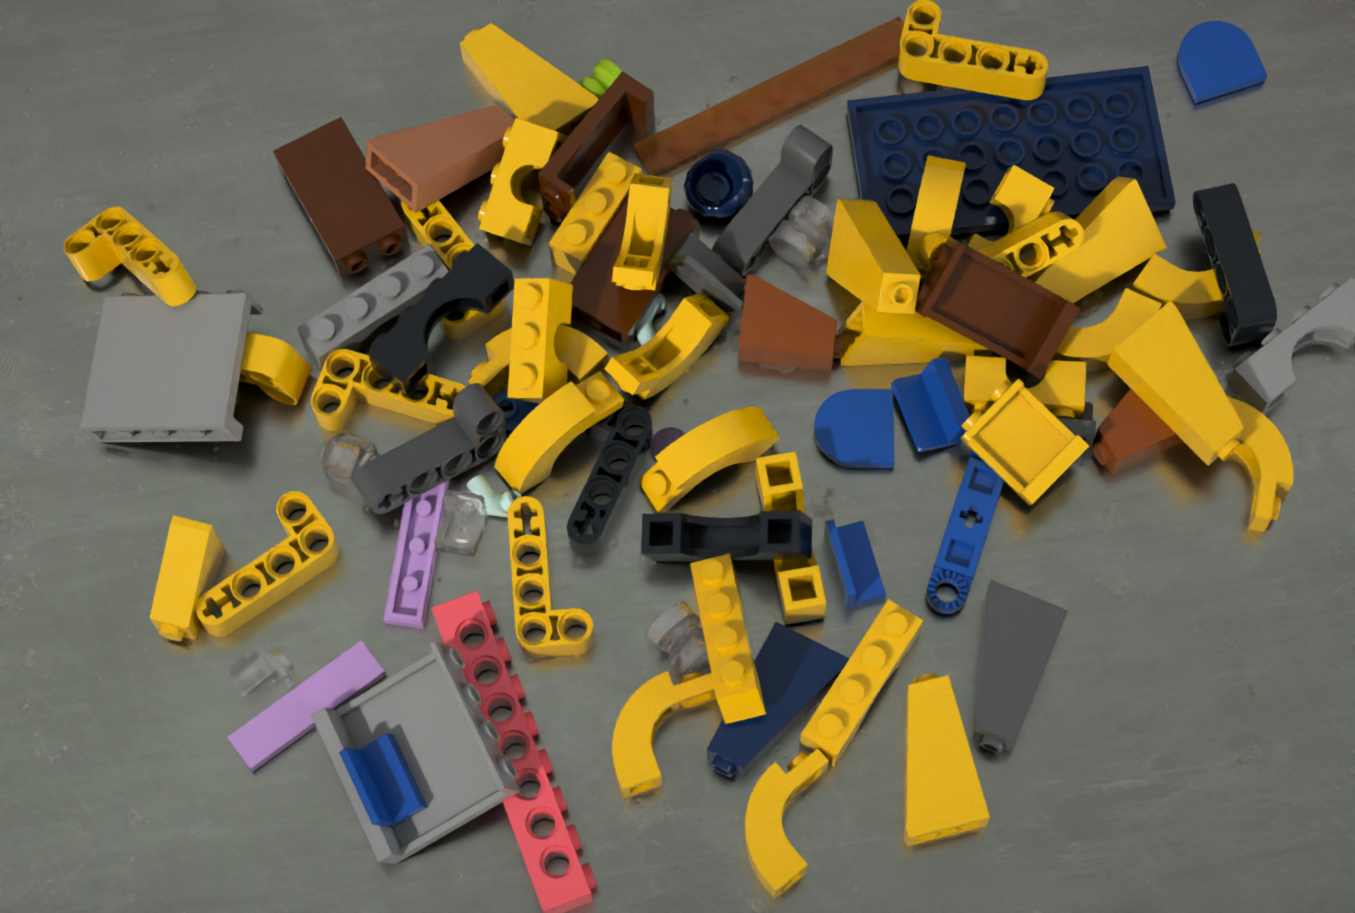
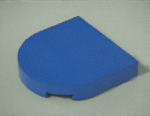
(1218, 60)
(857, 428)

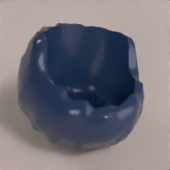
(719, 184)

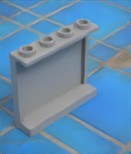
(168, 368)
(442, 741)

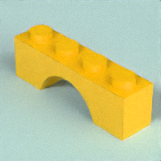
(796, 579)
(726, 639)
(860, 682)

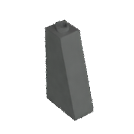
(1013, 656)

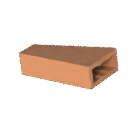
(438, 156)

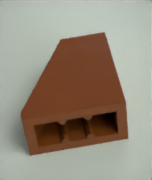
(785, 330)
(1131, 434)

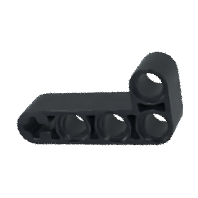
(1237, 265)
(608, 480)

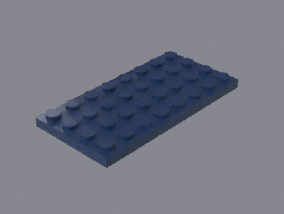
(1069, 137)

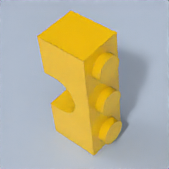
(1021, 199)
(506, 211)
(592, 213)
(537, 312)
(1059, 391)

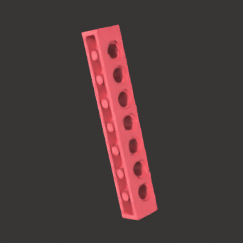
(555, 892)

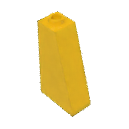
(524, 81)
(1116, 239)
(871, 259)
(901, 339)
(1178, 384)
(940, 773)

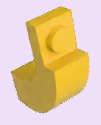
(935, 203)
(644, 232)
(1191, 292)
(1096, 342)
(570, 346)
(671, 350)
(551, 426)
(716, 444)
(1268, 461)
(641, 718)
(767, 846)

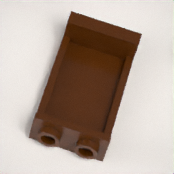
(621, 106)
(341, 196)
(994, 306)
(610, 307)

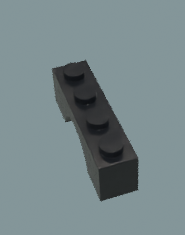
(473, 283)
(754, 537)

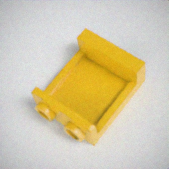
(1022, 441)

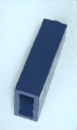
(792, 680)

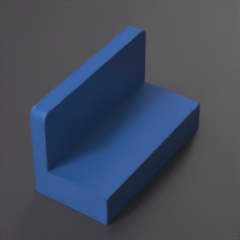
(932, 406)
(854, 564)
(383, 781)

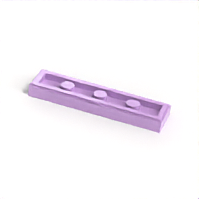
(415, 559)
(291, 715)

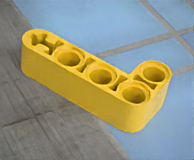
(1017, 71)
(441, 223)
(120, 238)
(1007, 248)
(274, 368)
(360, 387)
(263, 569)
(537, 577)

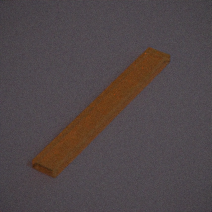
(771, 99)

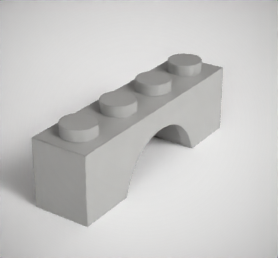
(361, 312)
(1268, 374)

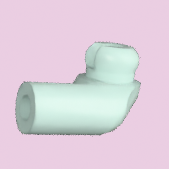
(645, 329)
(496, 503)

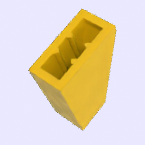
(186, 572)

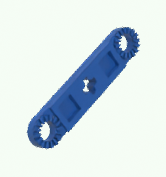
(960, 544)

